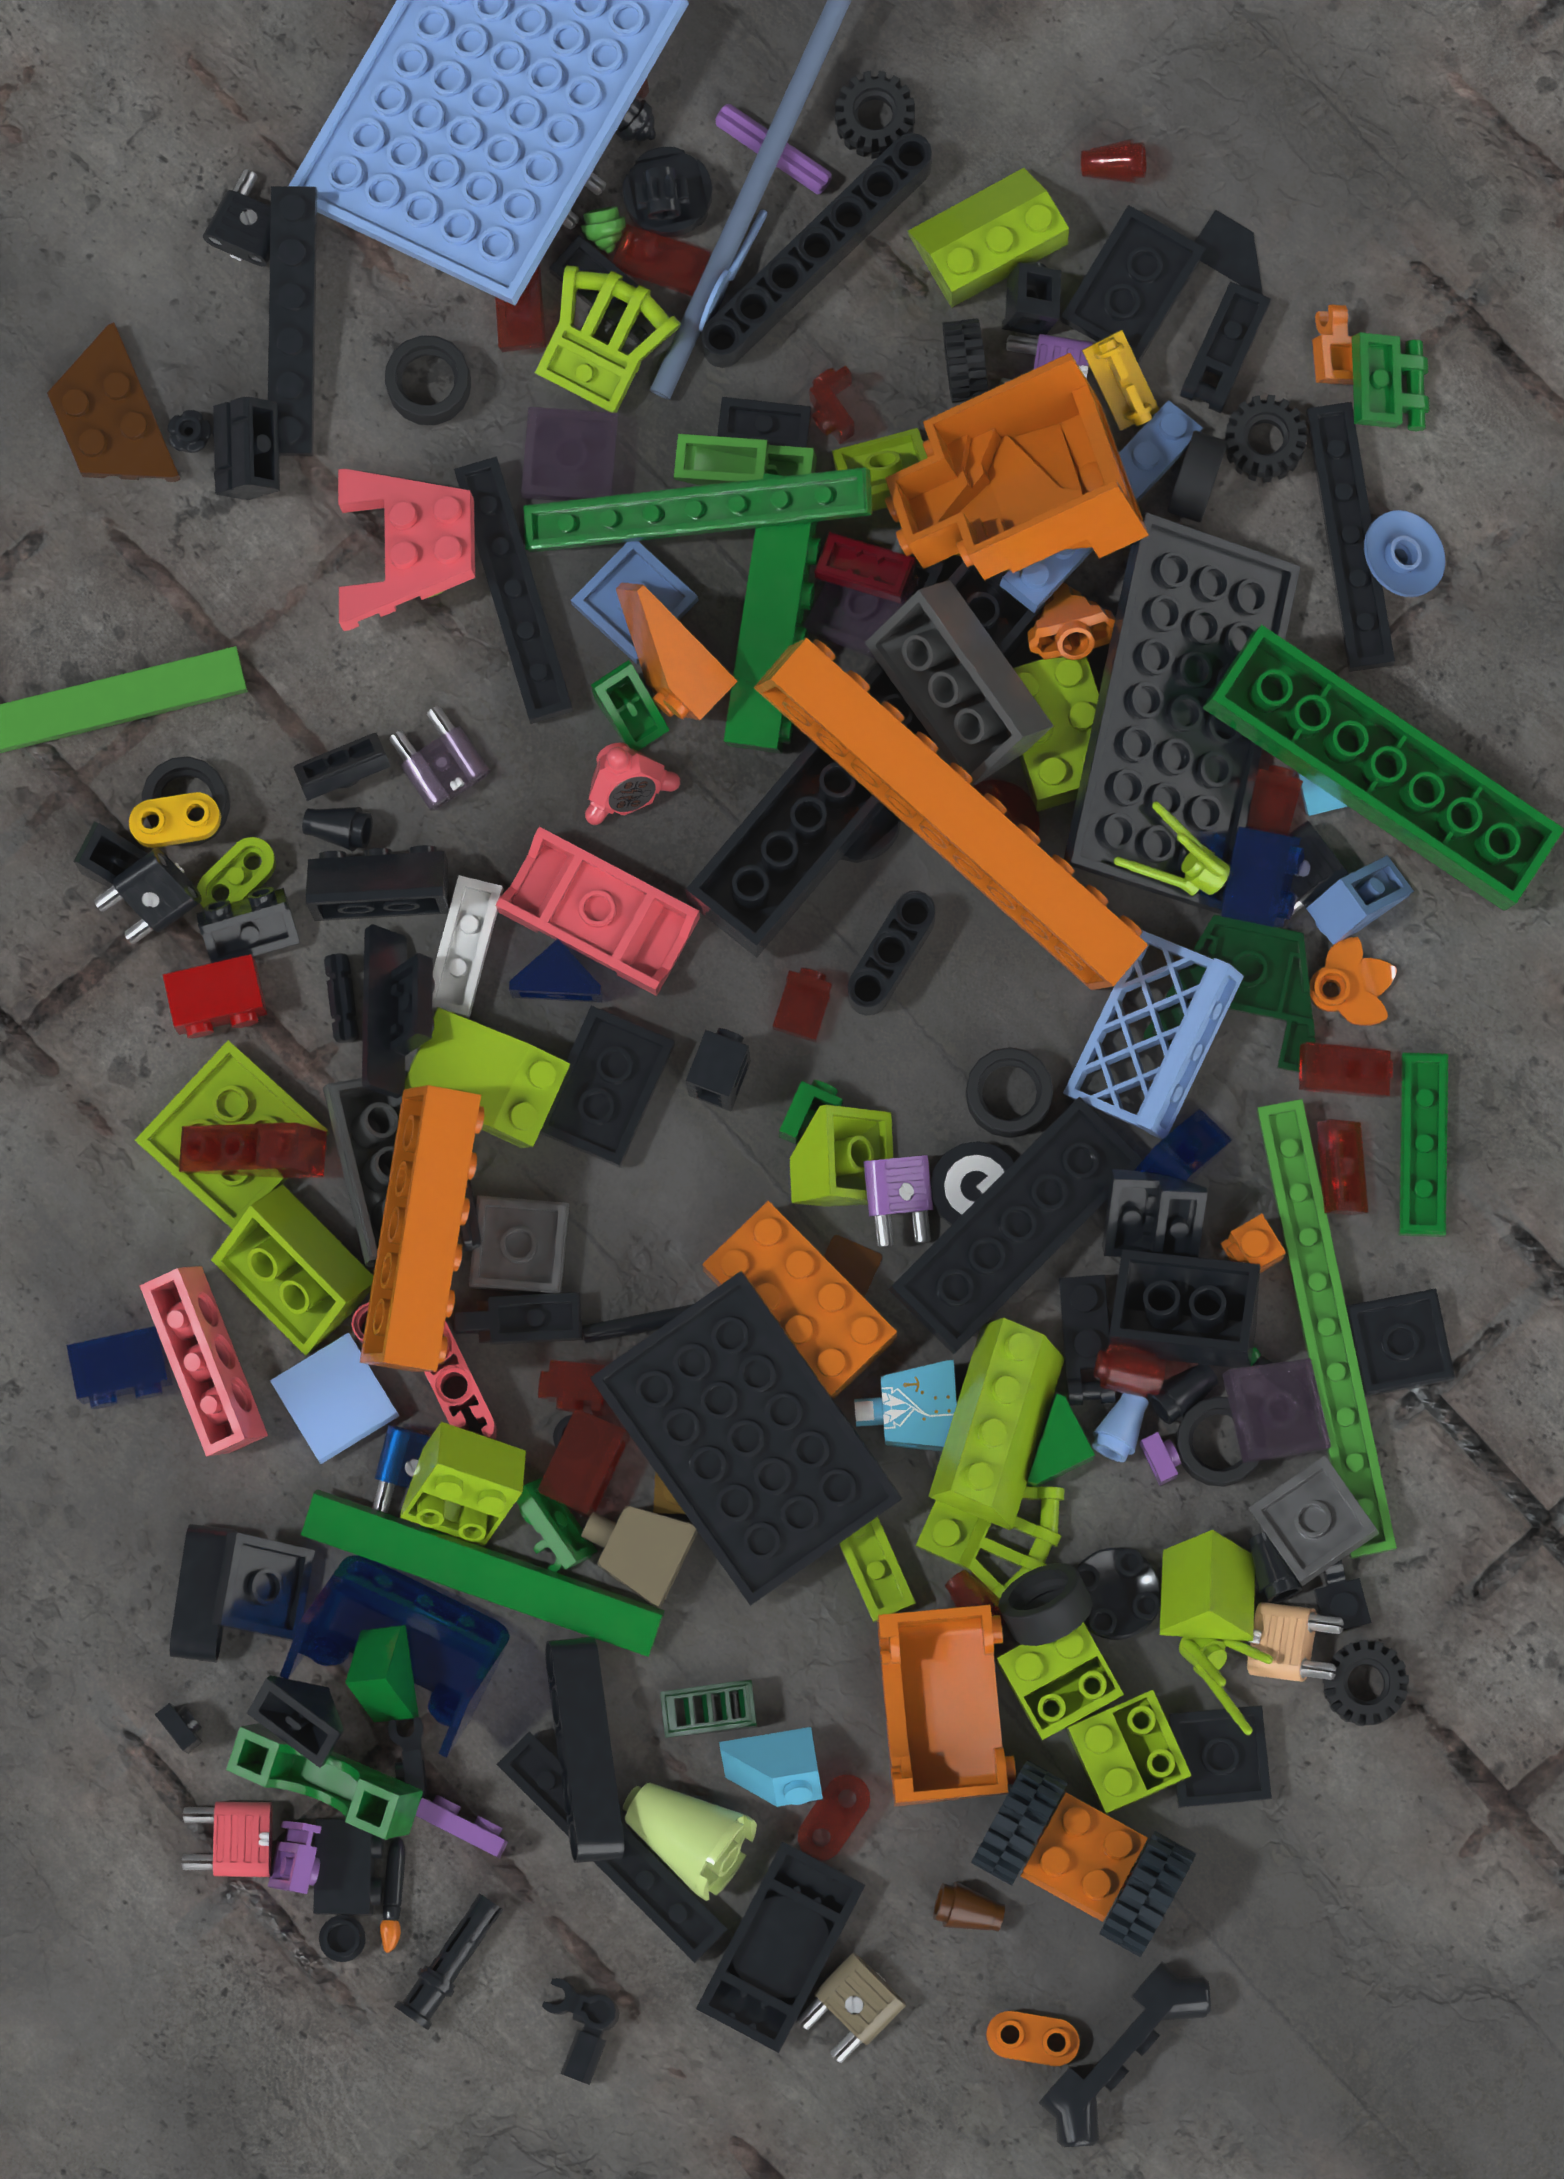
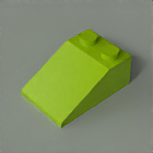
(509, 1074)

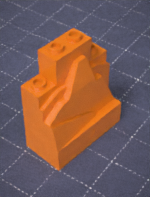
(1017, 477)

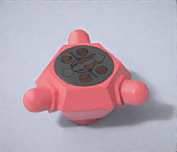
(625, 782)

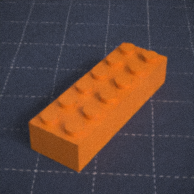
(422, 1229)

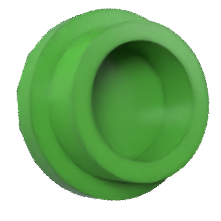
(603, 227)

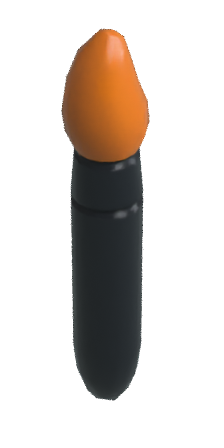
(390, 1926)

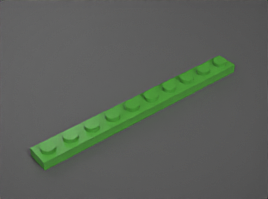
(1324, 1312)

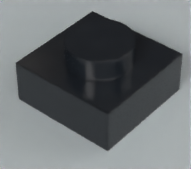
(180, 1726)

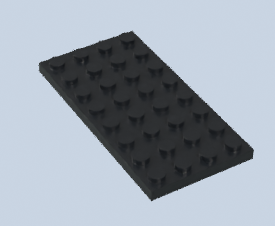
(1174, 636)

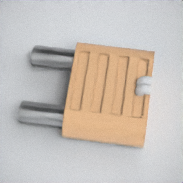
(1288, 1637)

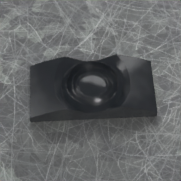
(780, 1947)

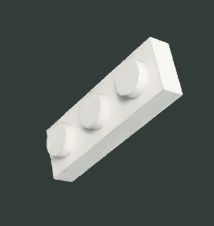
(464, 945)

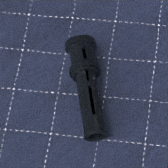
(437, 1979)

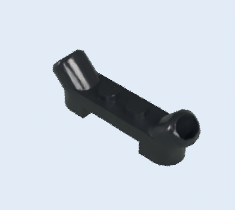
(1162, 1998)

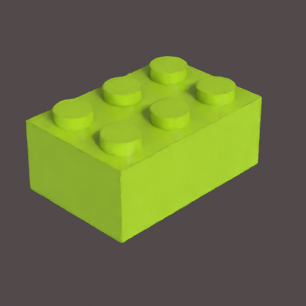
(1069, 700)

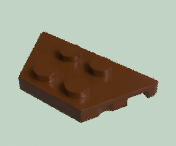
(109, 415)

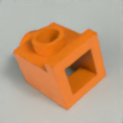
(1254, 1244)

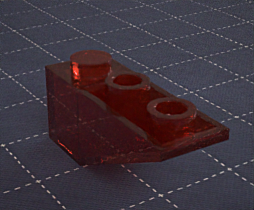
(254, 1150)

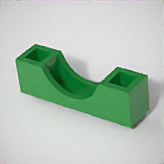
(359, 1792)

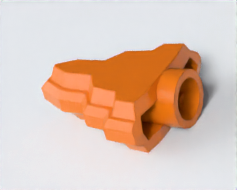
(1070, 626)

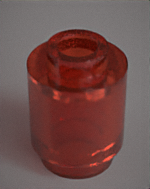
(1129, 1370)

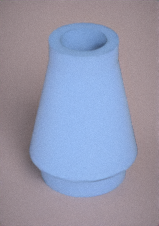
(1120, 1429)

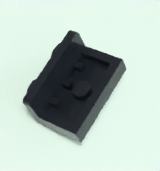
(248, 926)

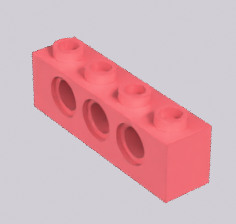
(203, 1360)

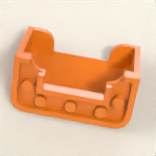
(943, 1705)

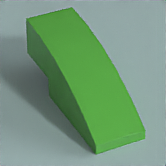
(728, 459)

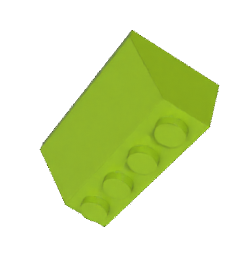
(998, 1422)

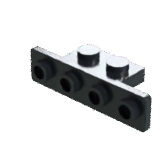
(394, 1008)

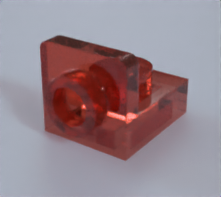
(1274, 799)
(803, 1004)

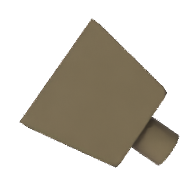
(642, 1550)

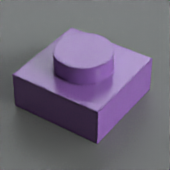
(1161, 1458)

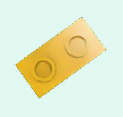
(1121, 381)

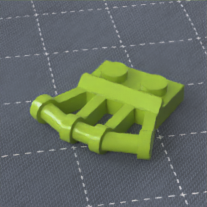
(584, 362)
(960, 1537)

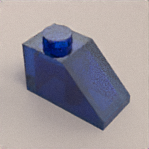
(1187, 1148)

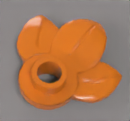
(1359, 983)

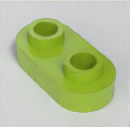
(232, 873)

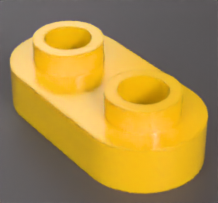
(174, 823)

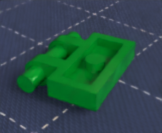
(1378, 381)

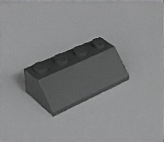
(958, 682)

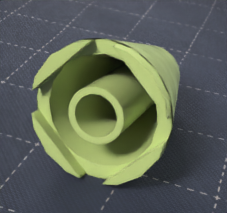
(690, 1835)

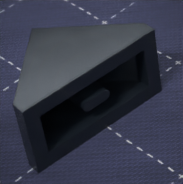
(106, 855)
(299, 1715)

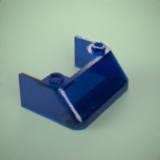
(448, 1642)

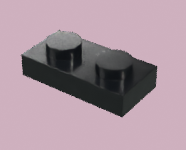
(764, 420)

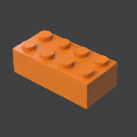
(807, 1295)

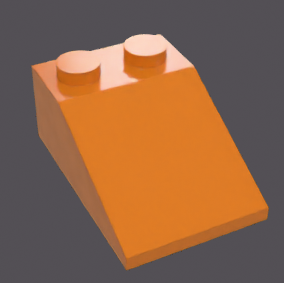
(671, 658)

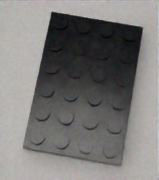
(746, 1438)

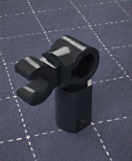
(598, 2014)

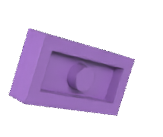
(480, 1834)

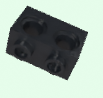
(719, 1068)

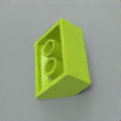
(989, 235)
(293, 1269)

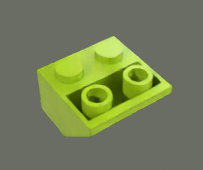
(464, 1484)
(1059, 1680)
(1128, 1752)

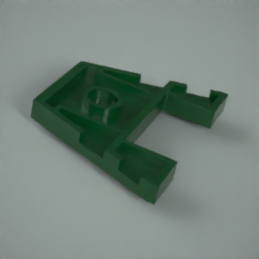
(1272, 984)

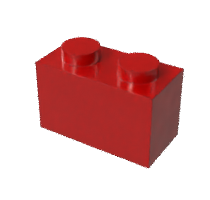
(215, 996)

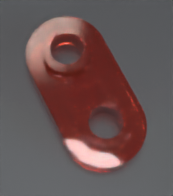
(833, 1817)

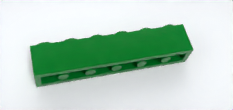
(769, 625)

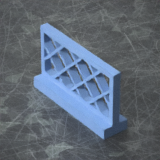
(1186, 1050)

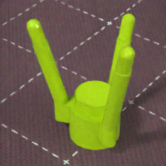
(1200, 866)
(1209, 1657)

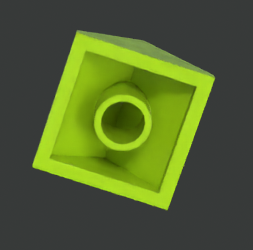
(883, 458)
(1207, 1589)

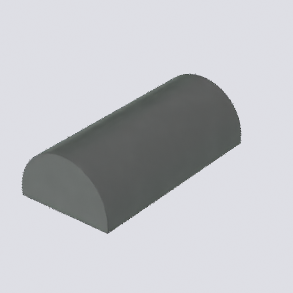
(365, 1140)

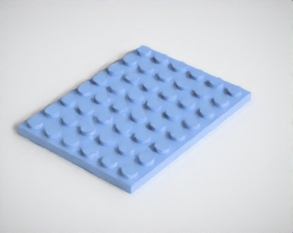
(482, 127)

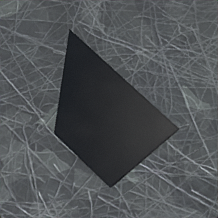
(1231, 251)

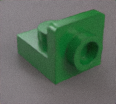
(801, 1111)

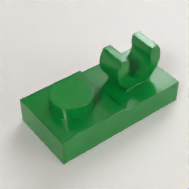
(556, 1526)

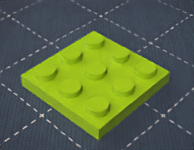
(222, 1093)

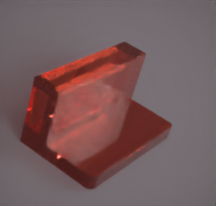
(584, 1462)

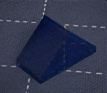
(556, 976)

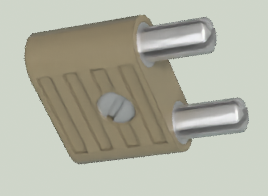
(858, 2000)

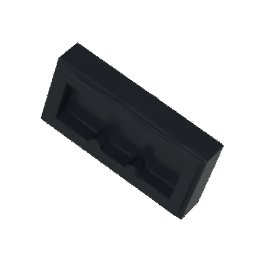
(341, 766)

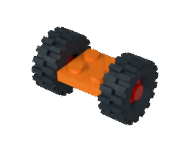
(1084, 1858)

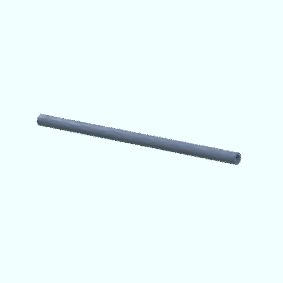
(751, 193)

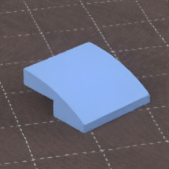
(334, 1398)

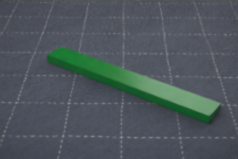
(698, 510)
(482, 1572)

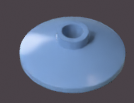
(1416, 547)

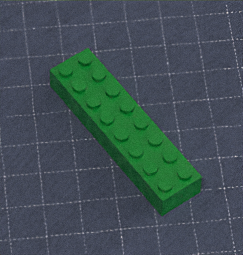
(1383, 768)

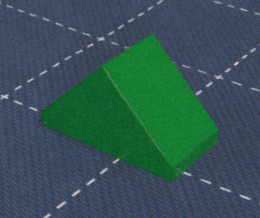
(629, 706)
(1061, 1446)
(383, 1674)

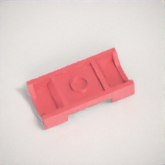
(599, 911)

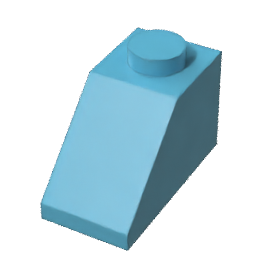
(775, 1766)

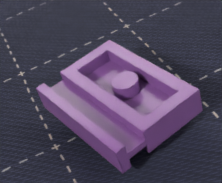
(295, 1859)

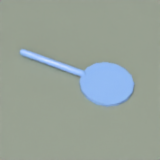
(728, 275)

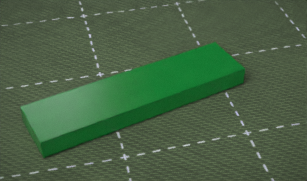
(1423, 1144)

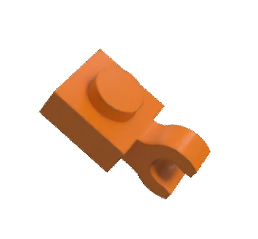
(1333, 347)

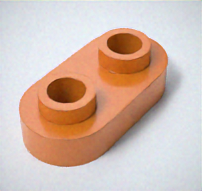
(1032, 2038)

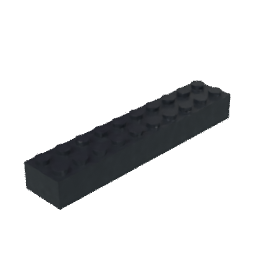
(819, 806)

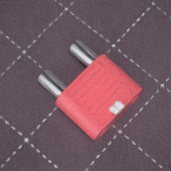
(239, 1841)

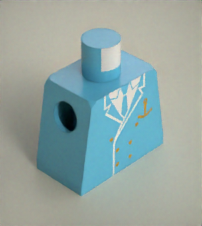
(913, 1406)

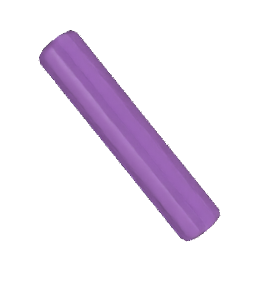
(791, 161)

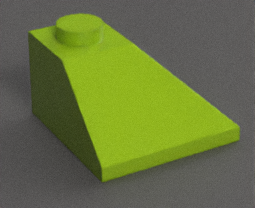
(831, 1154)

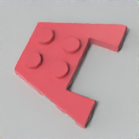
(425, 541)

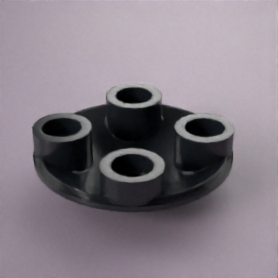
(1122, 1592)

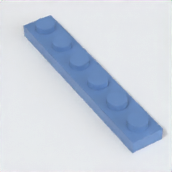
(1145, 462)

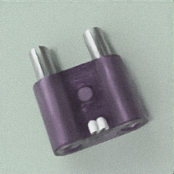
(443, 766)

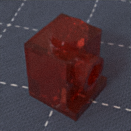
(571, 1386)

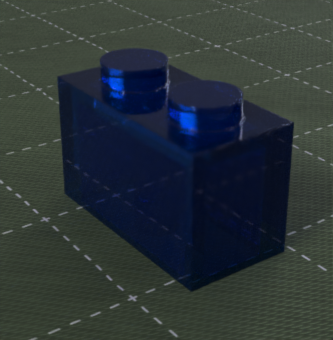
(1262, 877)
(119, 1367)

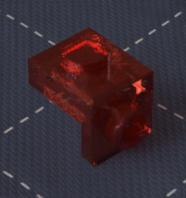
(830, 413)

